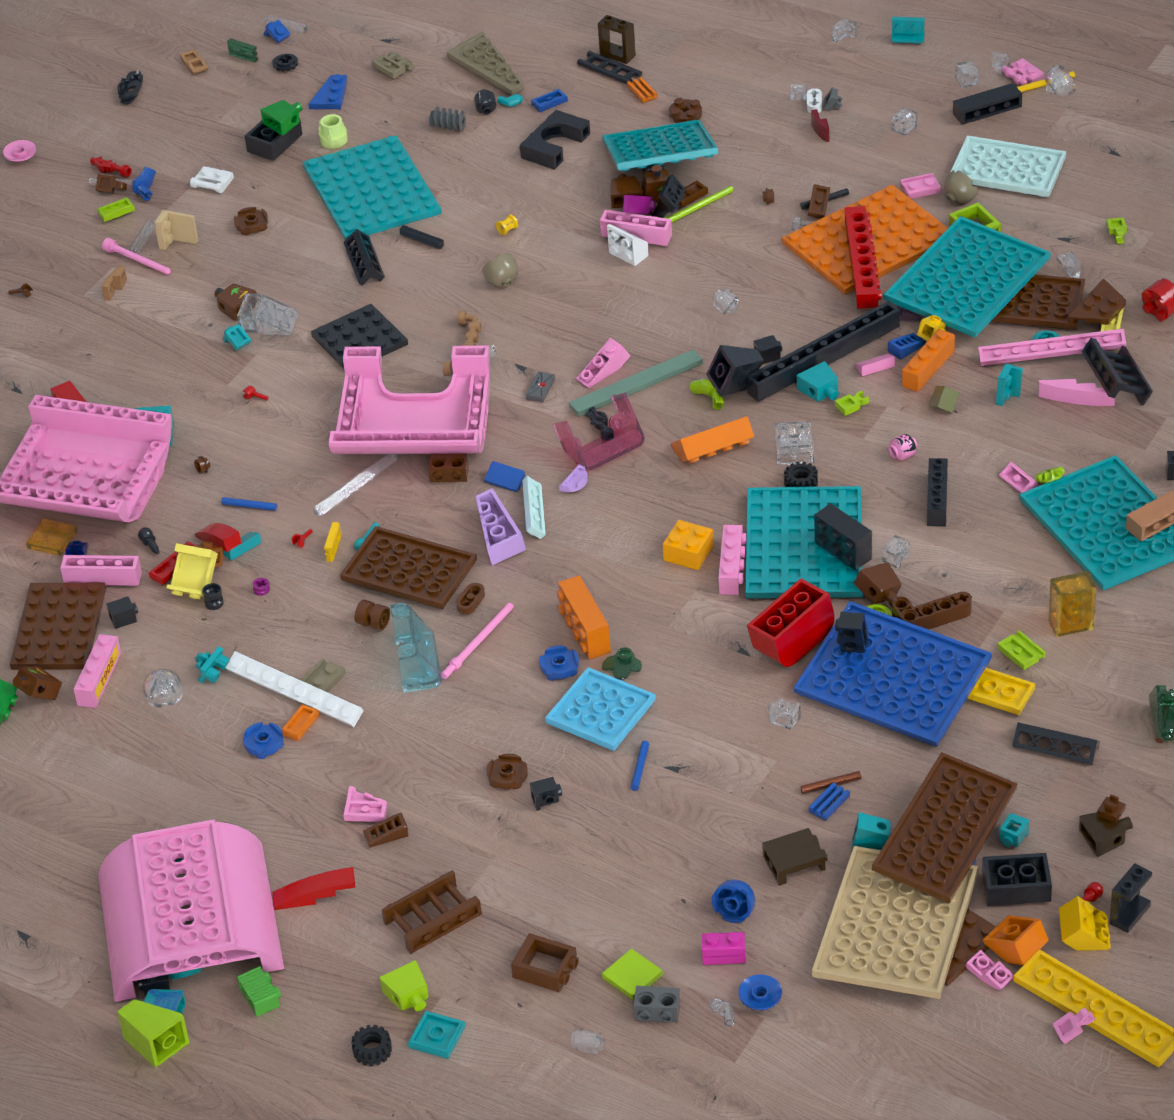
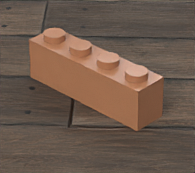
(1152, 517)

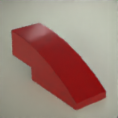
(220, 535)

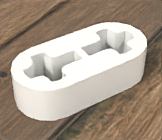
(814, 97)

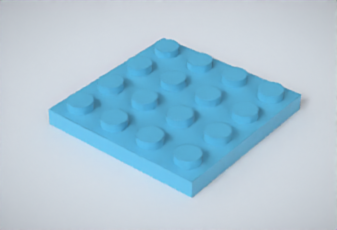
(600, 708)

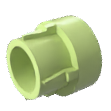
(332, 132)

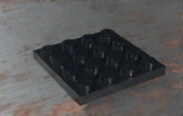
(359, 329)

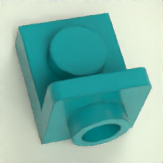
(236, 336)

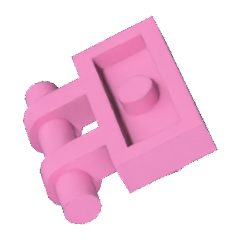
(1023, 72)

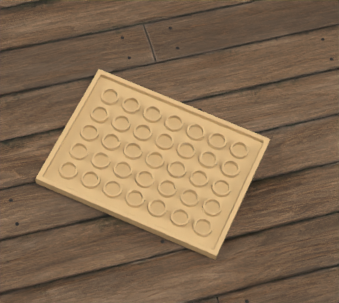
(890, 932)

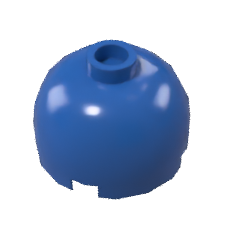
(733, 900)

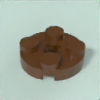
(685, 110)
(251, 220)
(513, 779)

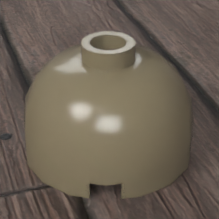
(959, 188)
(501, 271)

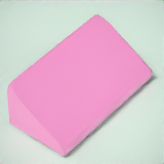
(875, 364)
(1017, 478)

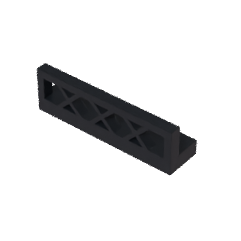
(366, 254)
(1061, 736)

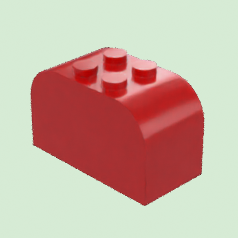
(793, 623)

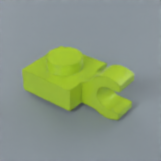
(1117, 227)

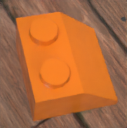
(1017, 939)

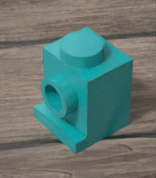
(1012, 835)

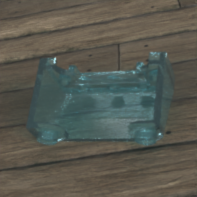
(419, 654)

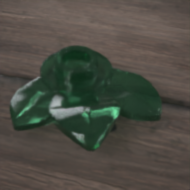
(622, 663)

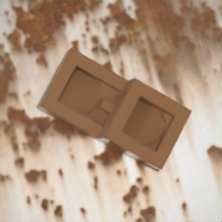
(193, 62)
(114, 281)

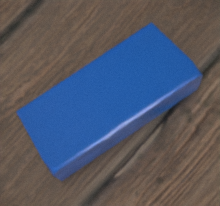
(505, 476)

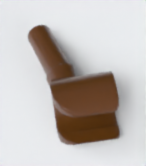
(25, 289)

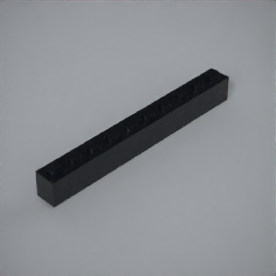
(826, 348)

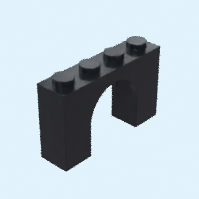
(557, 124)

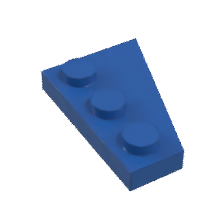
(330, 94)

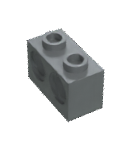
(657, 1004)

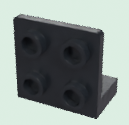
(669, 197)

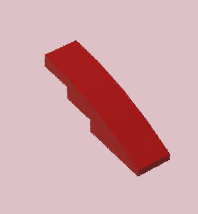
(307, 890)

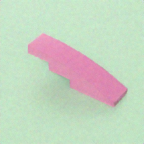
(1070, 392)

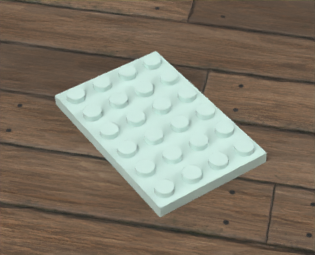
(1010, 165)

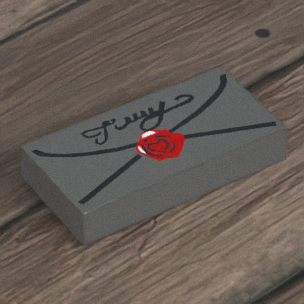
(540, 386)

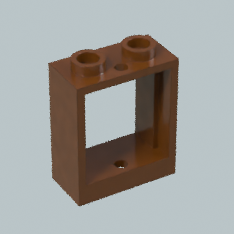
(554, 981)

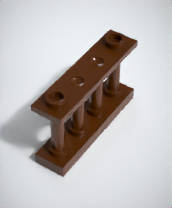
(432, 928)

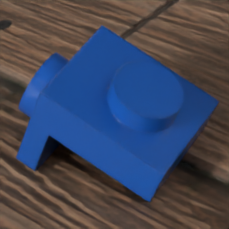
(277, 31)

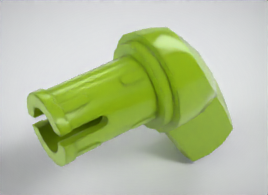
(705, 387)

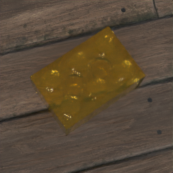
(1072, 604)

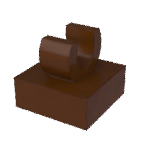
(1111, 808)

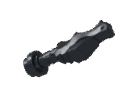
(600, 421)

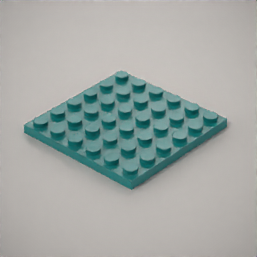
(659, 145)

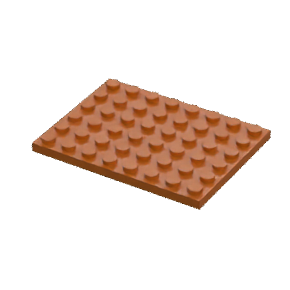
(899, 231)

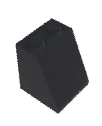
(731, 367)

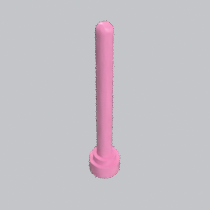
(110, 245)

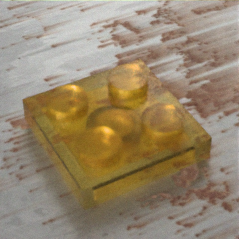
(51, 537)

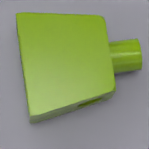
(405, 987)

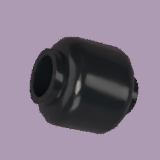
(485, 101)

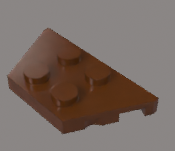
(1099, 305)

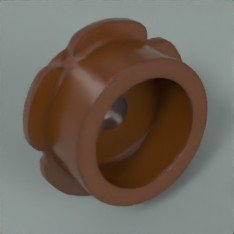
(768, 196)
(202, 464)

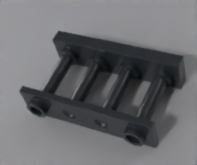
(1110, 379)

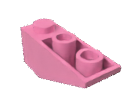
(605, 362)

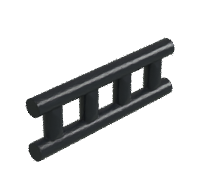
(592, 56)

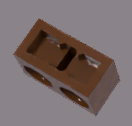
(448, 467)

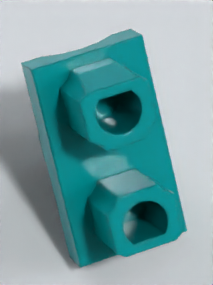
(208, 662)

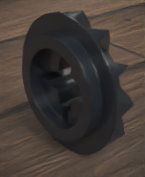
(285, 62)

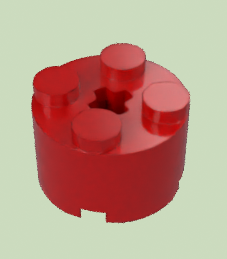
(1159, 299)

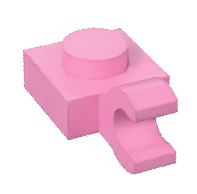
(1070, 1025)

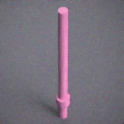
(456, 662)

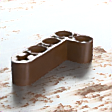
(934, 612)

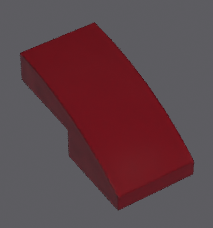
(820, 125)

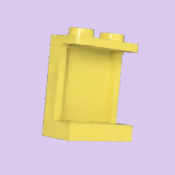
(192, 570)

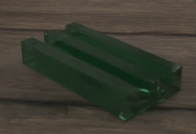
(243, 49)

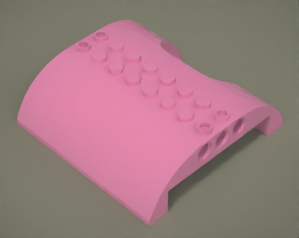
(412, 423)

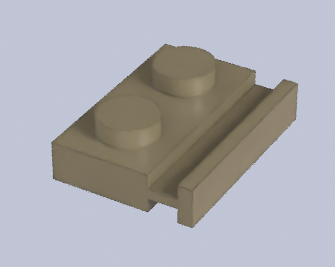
(324, 675)

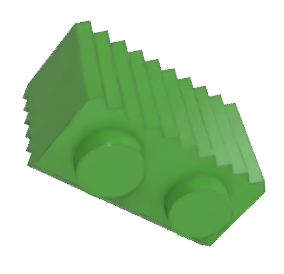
(259, 991)

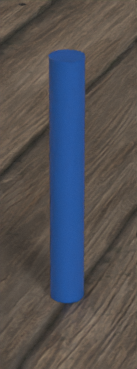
(249, 503)
(639, 765)

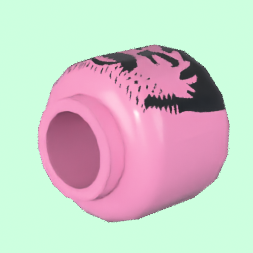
(902, 447)

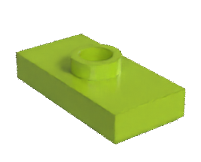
(115, 209)

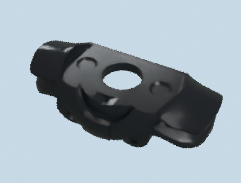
(132, 80)

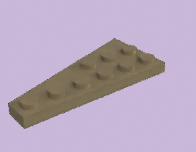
(487, 62)

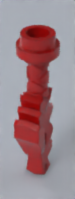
(108, 166)

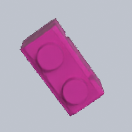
(723, 948)

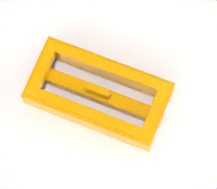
(332, 541)

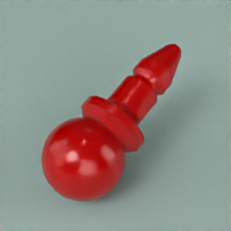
(1093, 892)

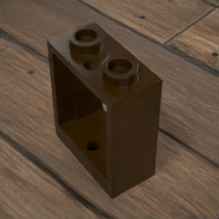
(613, 51)

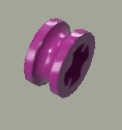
(261, 586)

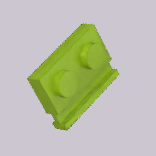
(1021, 650)

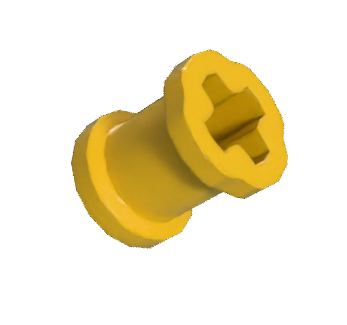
(500, 224)

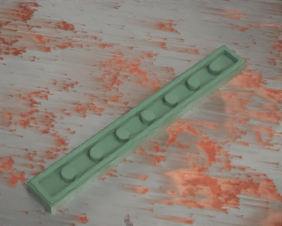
(636, 382)

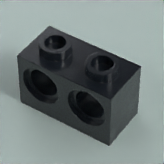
(851, 632)

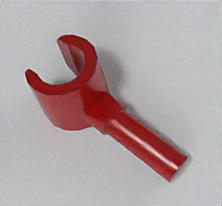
(250, 391)
(299, 539)

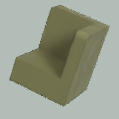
(944, 398)

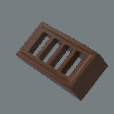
(395, 823)

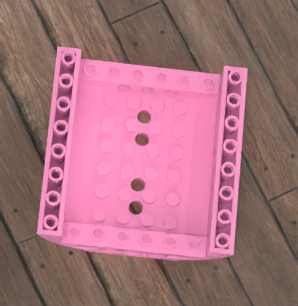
(87, 448)
(226, 897)

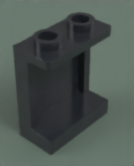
(1126, 901)

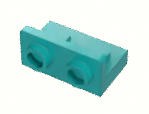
(908, 30)
(1009, 383)

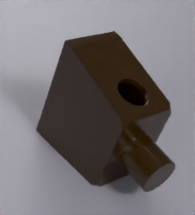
(1103, 834)

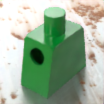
(281, 116)

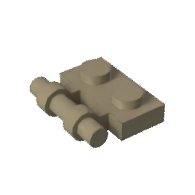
(392, 65)

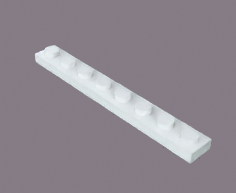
(294, 689)

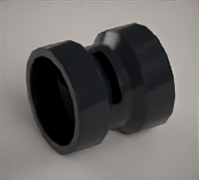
(213, 596)

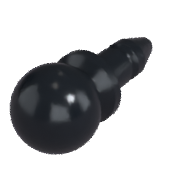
(146, 536)

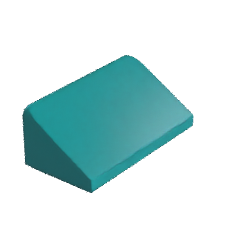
(248, 541)

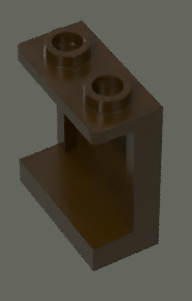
(792, 854)

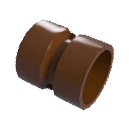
(372, 615)

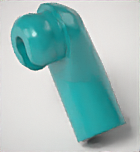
(510, 101)

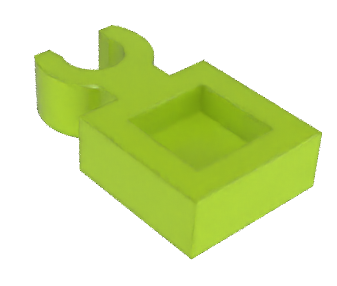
(850, 404)

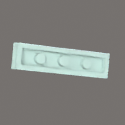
(533, 507)

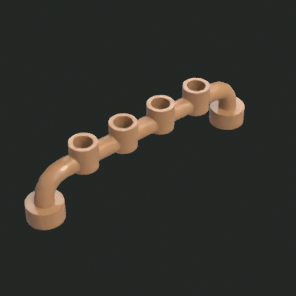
(471, 337)

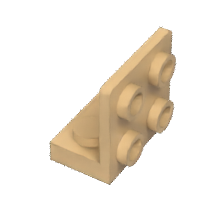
(176, 227)

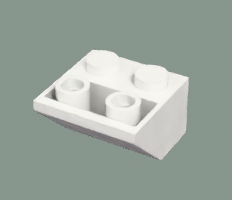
(626, 245)

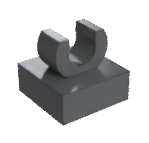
(832, 100)

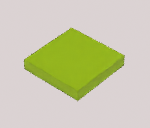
(631, 971)

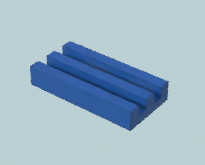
(549, 100)
(826, 799)

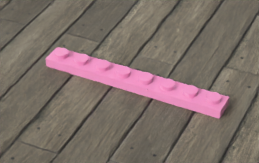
(1048, 347)

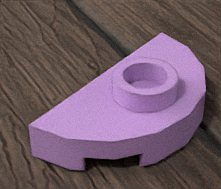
(575, 481)

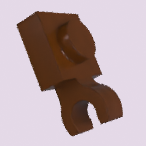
(107, 184)

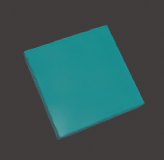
(436, 1034)

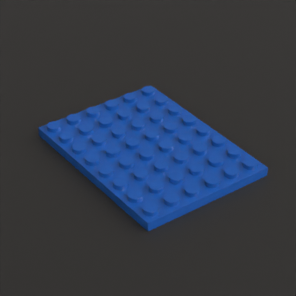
(901, 682)

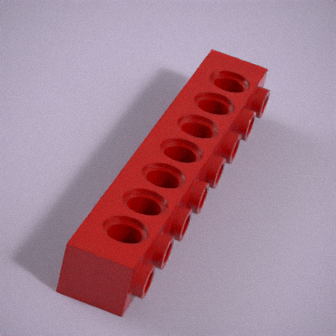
(862, 257)

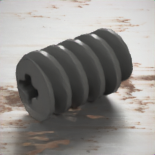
(447, 120)

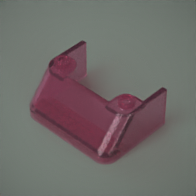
(626, 438)

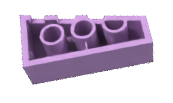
(499, 529)

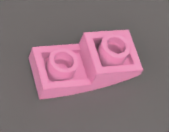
(985, 969)

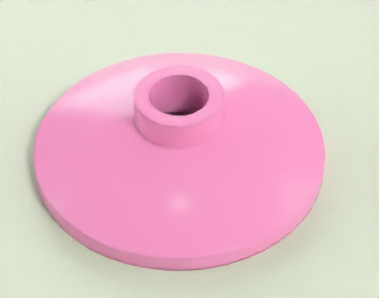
(19, 150)

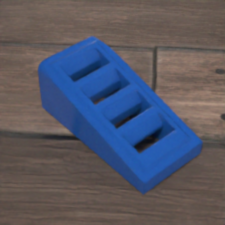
(900, 350)

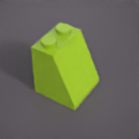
(153, 1030)

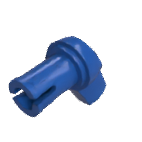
(143, 183)

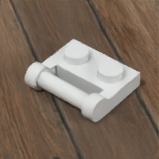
(212, 179)

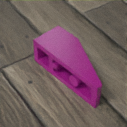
(638, 204)

